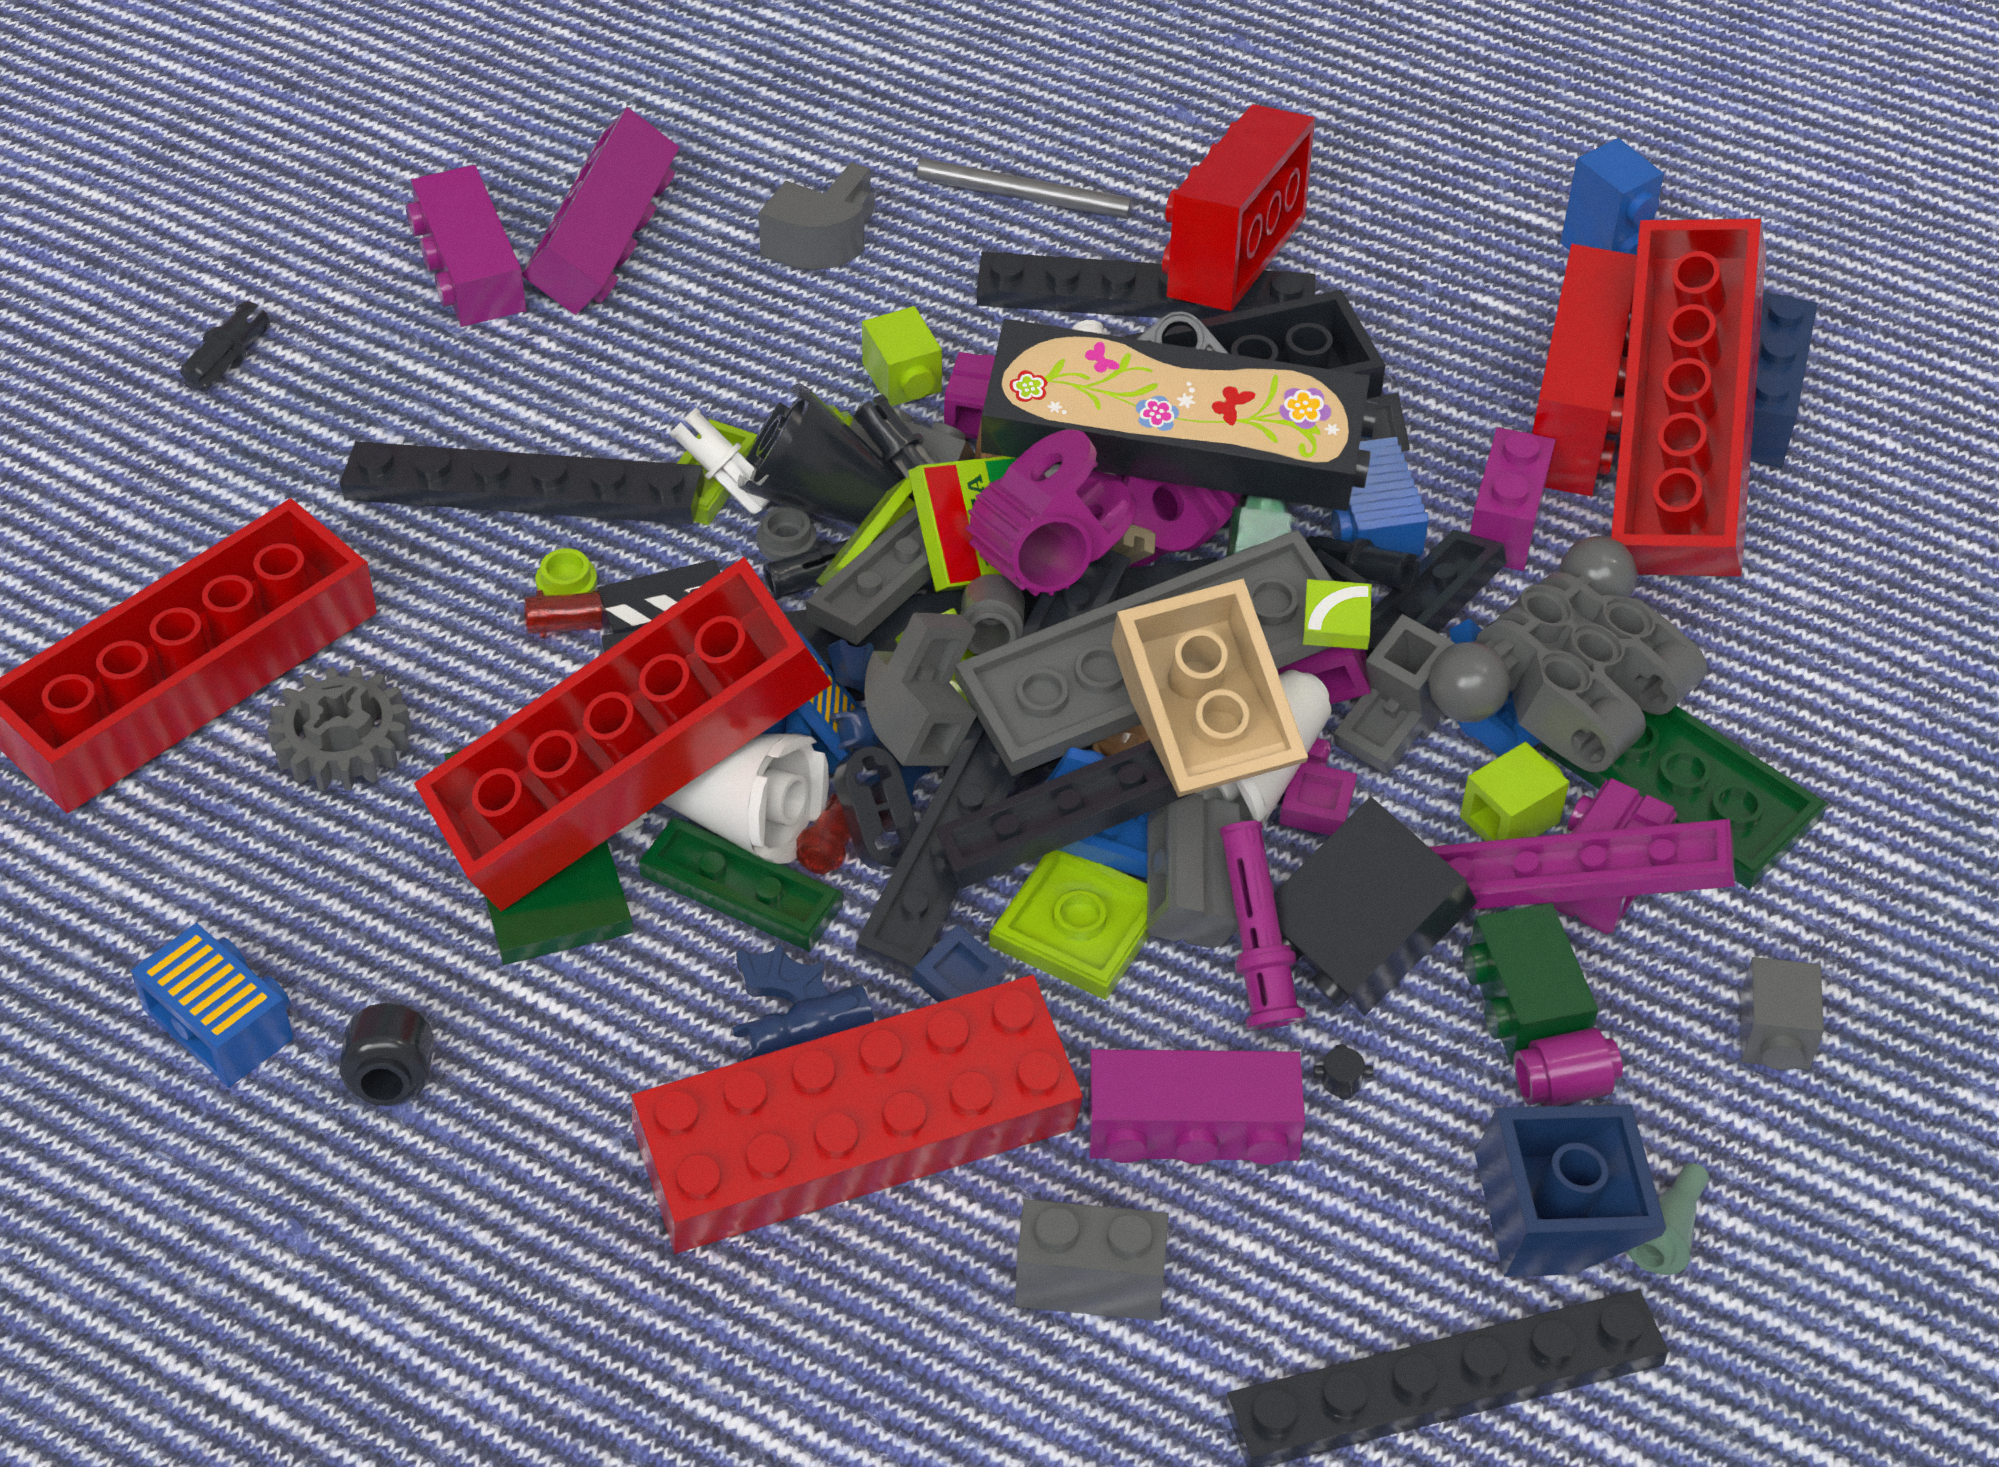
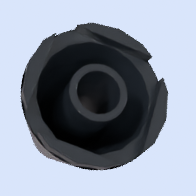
(816, 463)

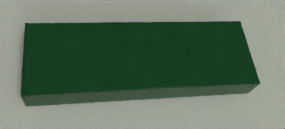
(741, 884)

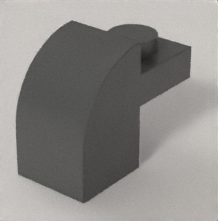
(816, 227)
(911, 694)
(1399, 702)

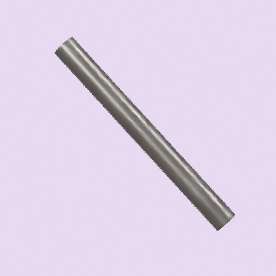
(1024, 188)

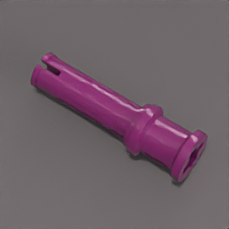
(1264, 957)

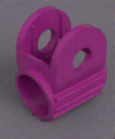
(1178, 514)
(1039, 526)

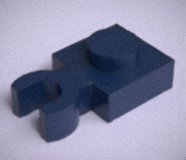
(958, 967)

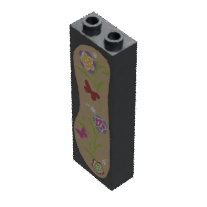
(1182, 413)

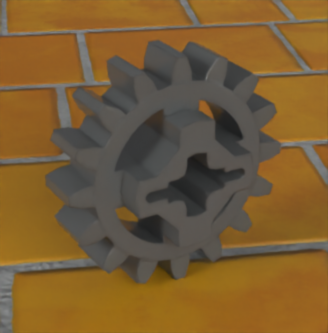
(339, 728)

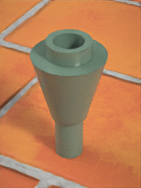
(1672, 1250)

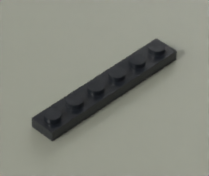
(1111, 287)
(523, 482)
(1444, 1379)

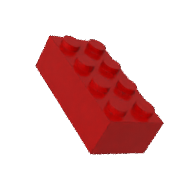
(1238, 207)
(1586, 367)

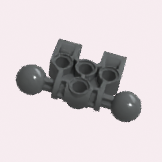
(1574, 659)

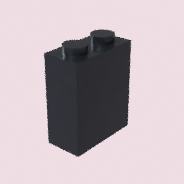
(1369, 907)

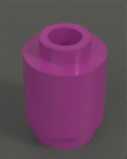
(1568, 1068)

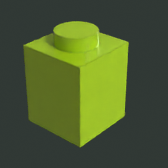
(902, 356)
(1514, 796)

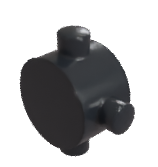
(1343, 1072)

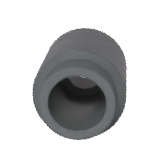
(994, 610)

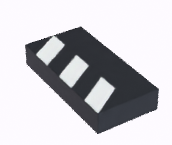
(639, 600)

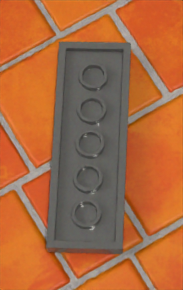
(1065, 681)

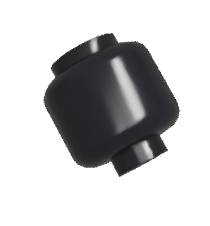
(386, 1054)

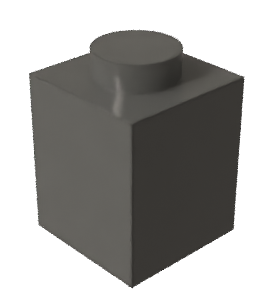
(1781, 1013)

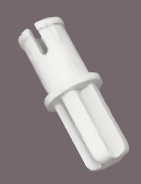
(718, 458)

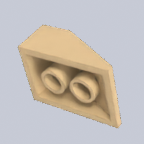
(1207, 687)

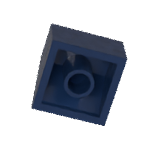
(1566, 1187)

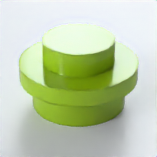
(566, 573)

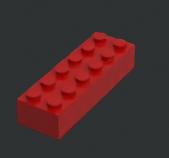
(1690, 396)
(180, 653)
(621, 735)
(854, 1112)

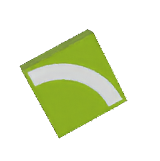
(1337, 614)

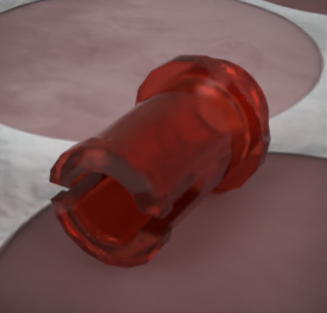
(562, 612)
(823, 844)

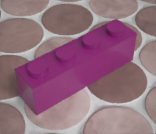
(602, 212)

